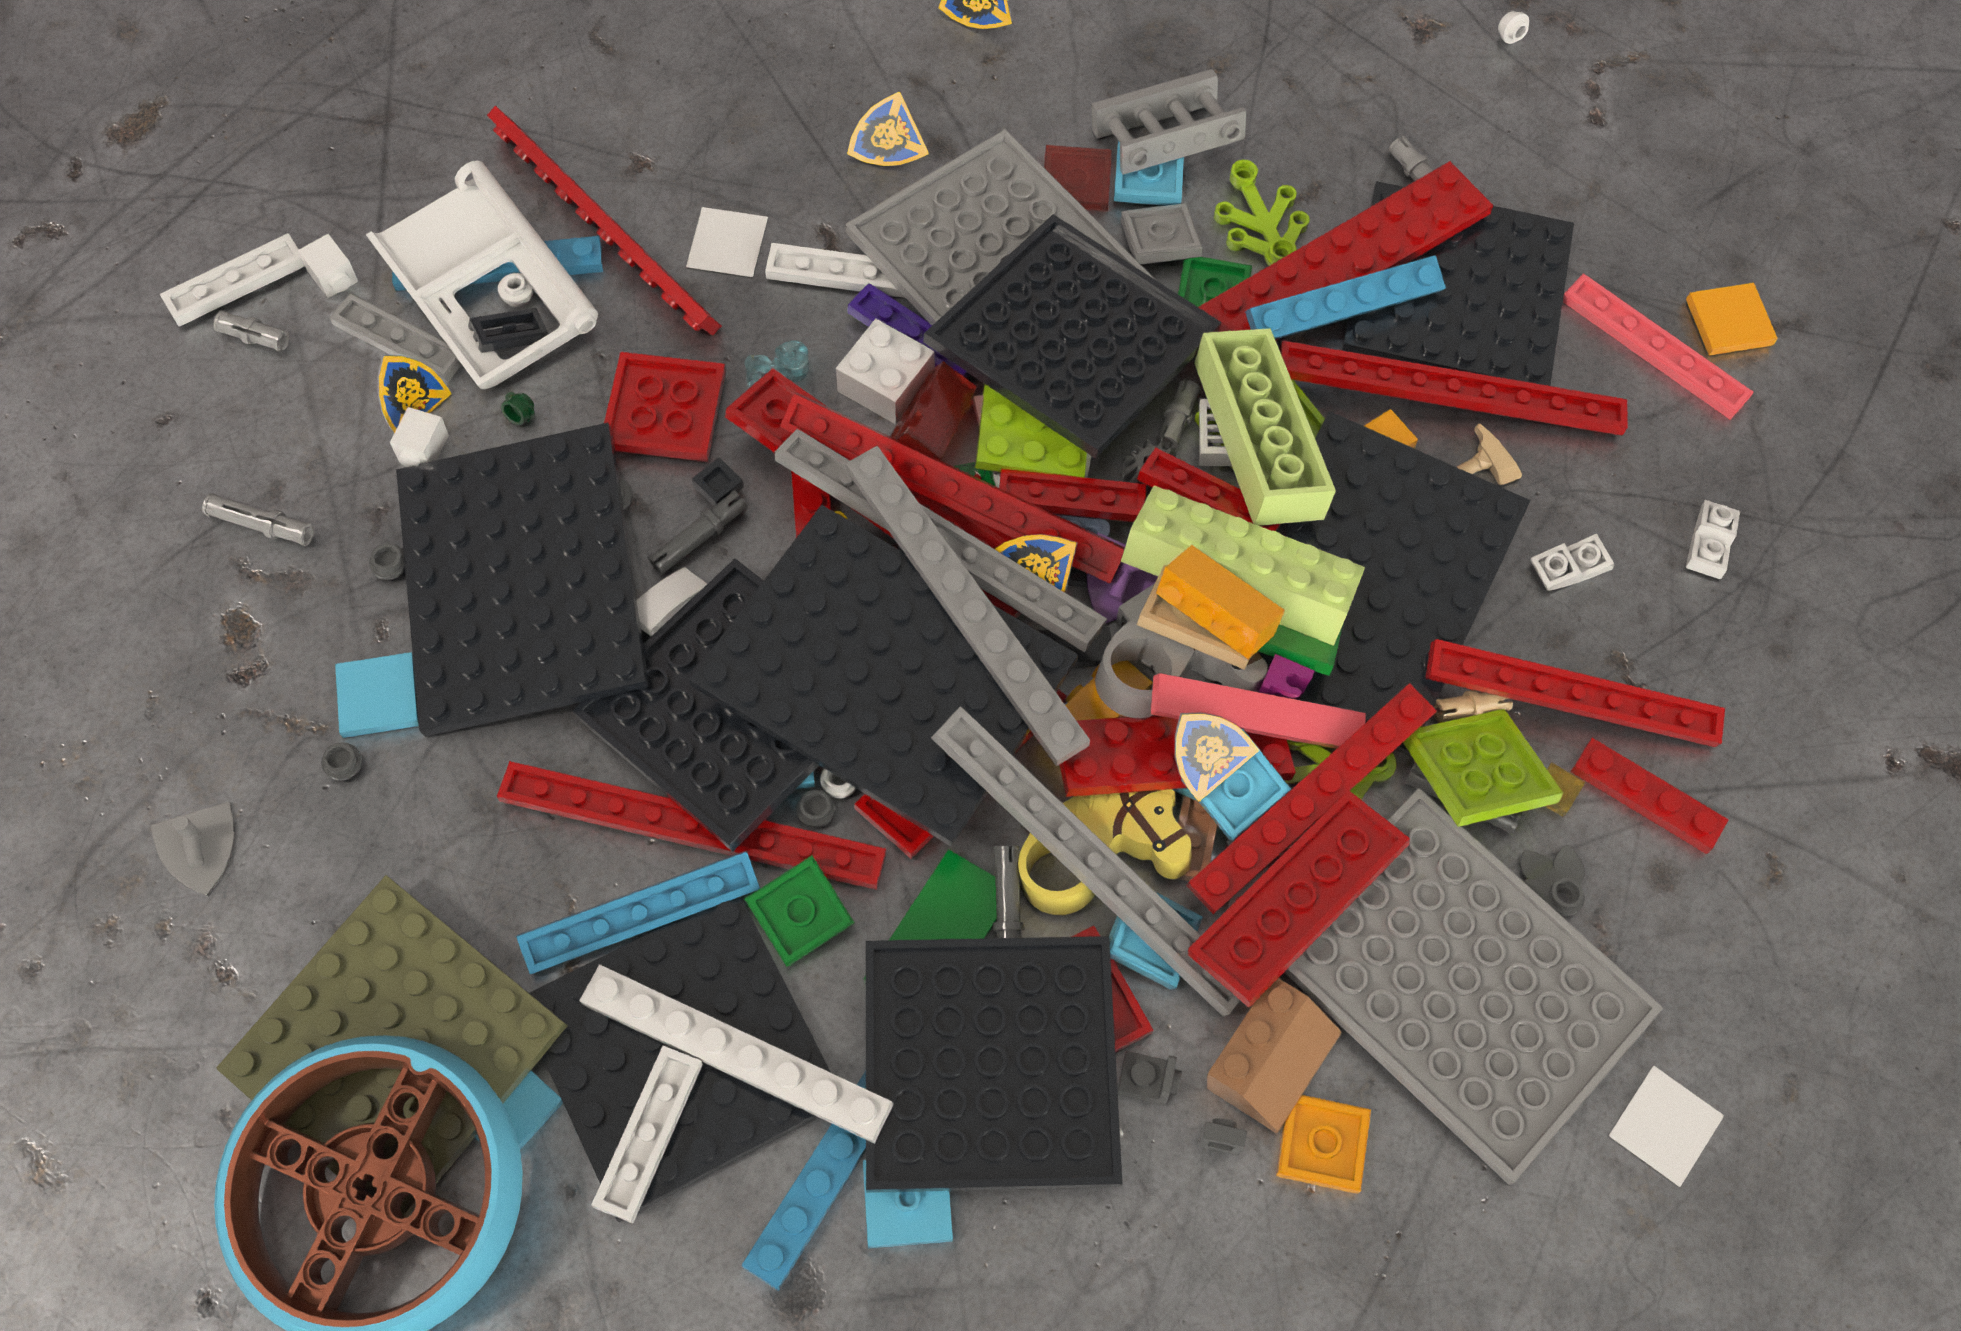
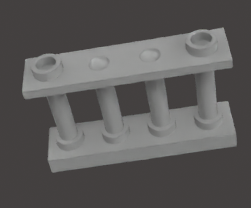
(1162, 102)

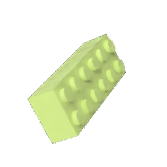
(1263, 427)
(1294, 575)

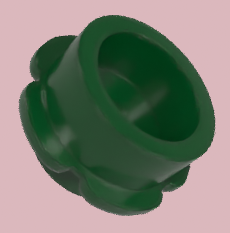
(518, 408)

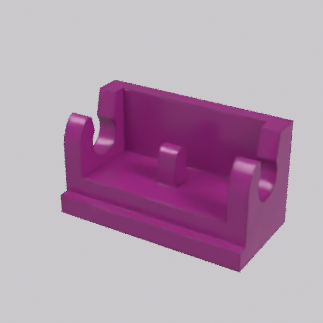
(1286, 678)

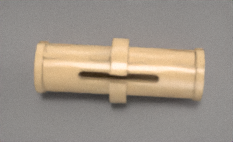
(1468, 705)

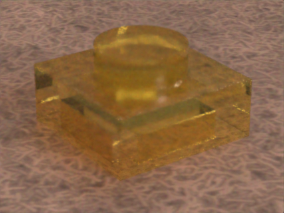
(1568, 784)

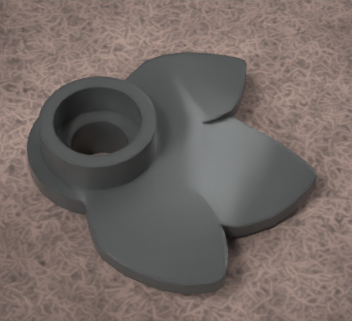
(1553, 876)

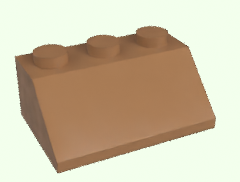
(1273, 1055)

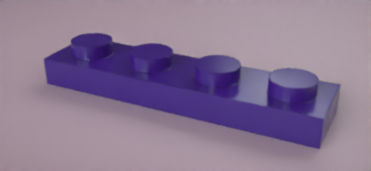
(874, 303)

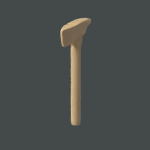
(1492, 456)

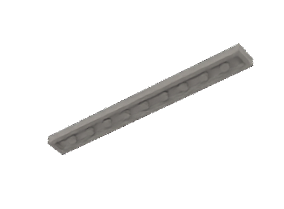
(987, 566)
(968, 606)
(1079, 851)

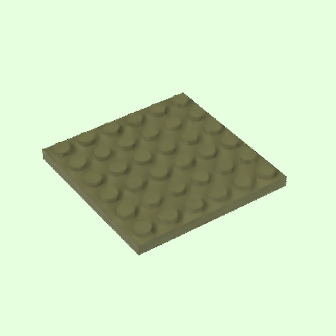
(402, 976)

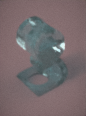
(790, 360)

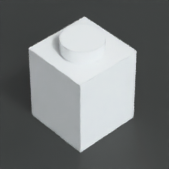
(328, 266)
(419, 438)

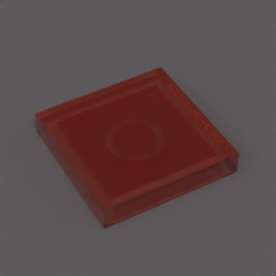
(1082, 173)

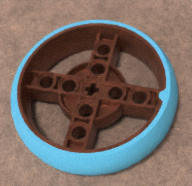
(264, 1140)

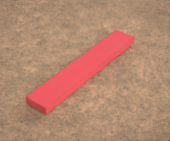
(1657, 346)
(1256, 711)

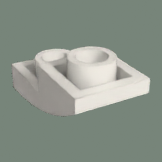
(1712, 539)
(1572, 564)
(666, 599)

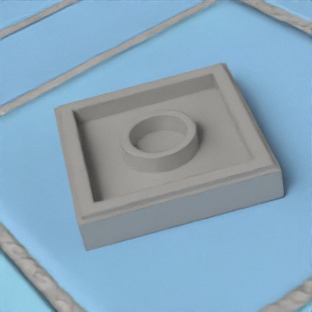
(1161, 233)

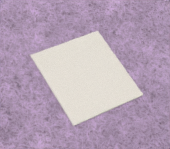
(727, 242)
(1666, 1126)

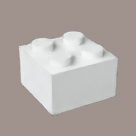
(884, 370)

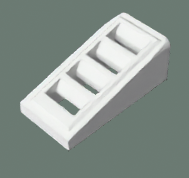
(1210, 454)

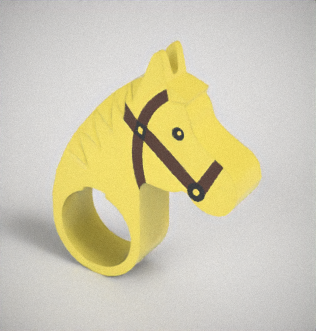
(1125, 822)

